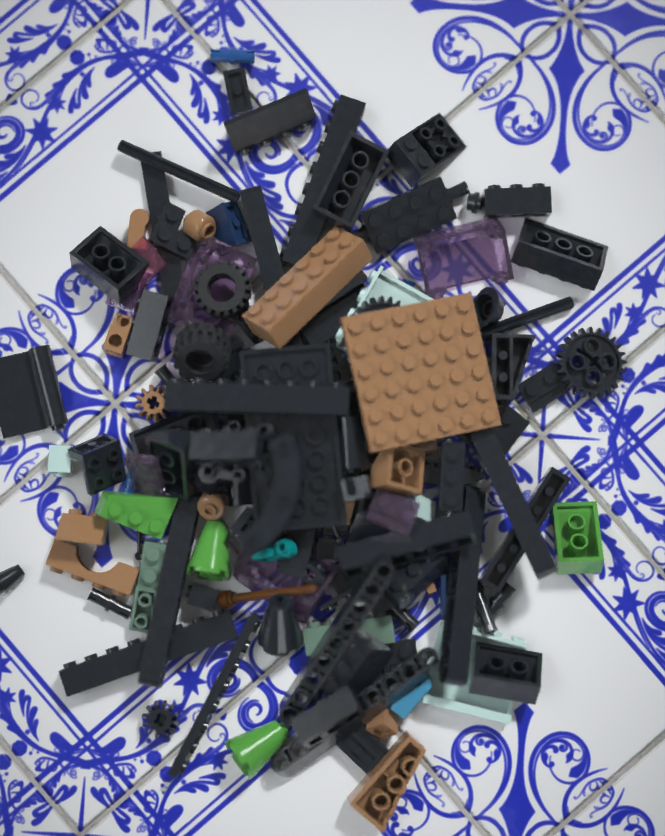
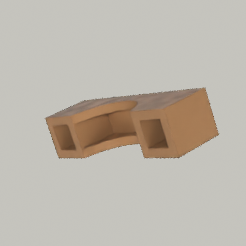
(66, 558)

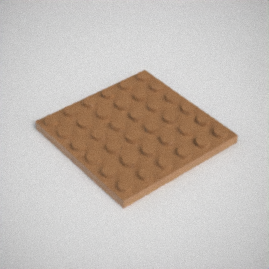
(420, 372)

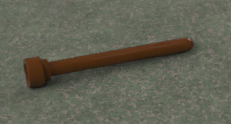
(228, 599)

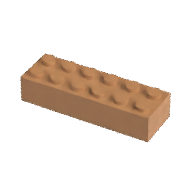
(307, 287)

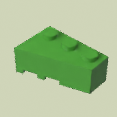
(137, 510)

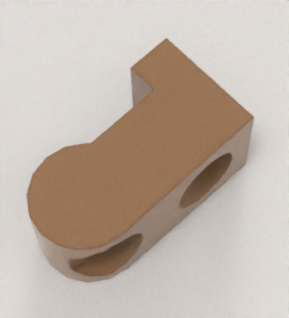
(138, 226)
(118, 335)

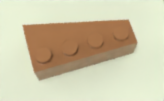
(387, 781)

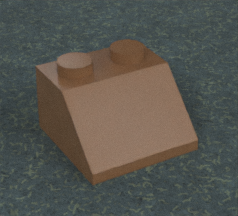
(399, 471)
(82, 528)

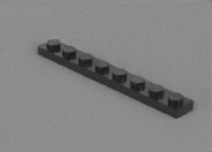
(211, 703)

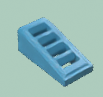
(409, 701)

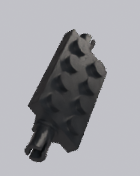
(409, 214)

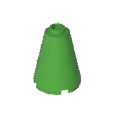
(211, 553)
(257, 746)

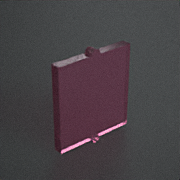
(155, 261)

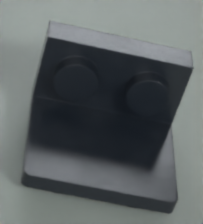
(100, 462)

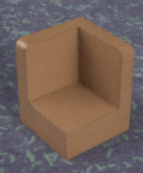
(384, 724)

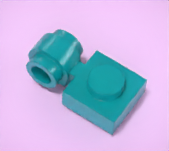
(284, 549)

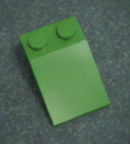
(577, 538)

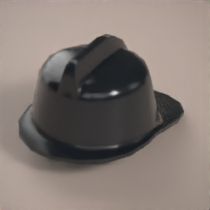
(488, 307)

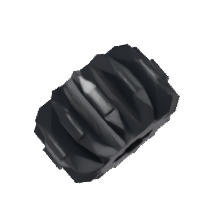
(167, 723)

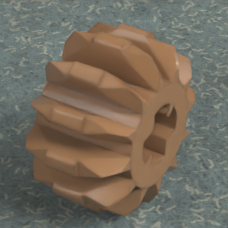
(147, 407)

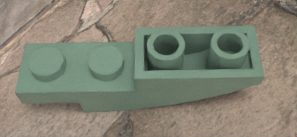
(147, 585)

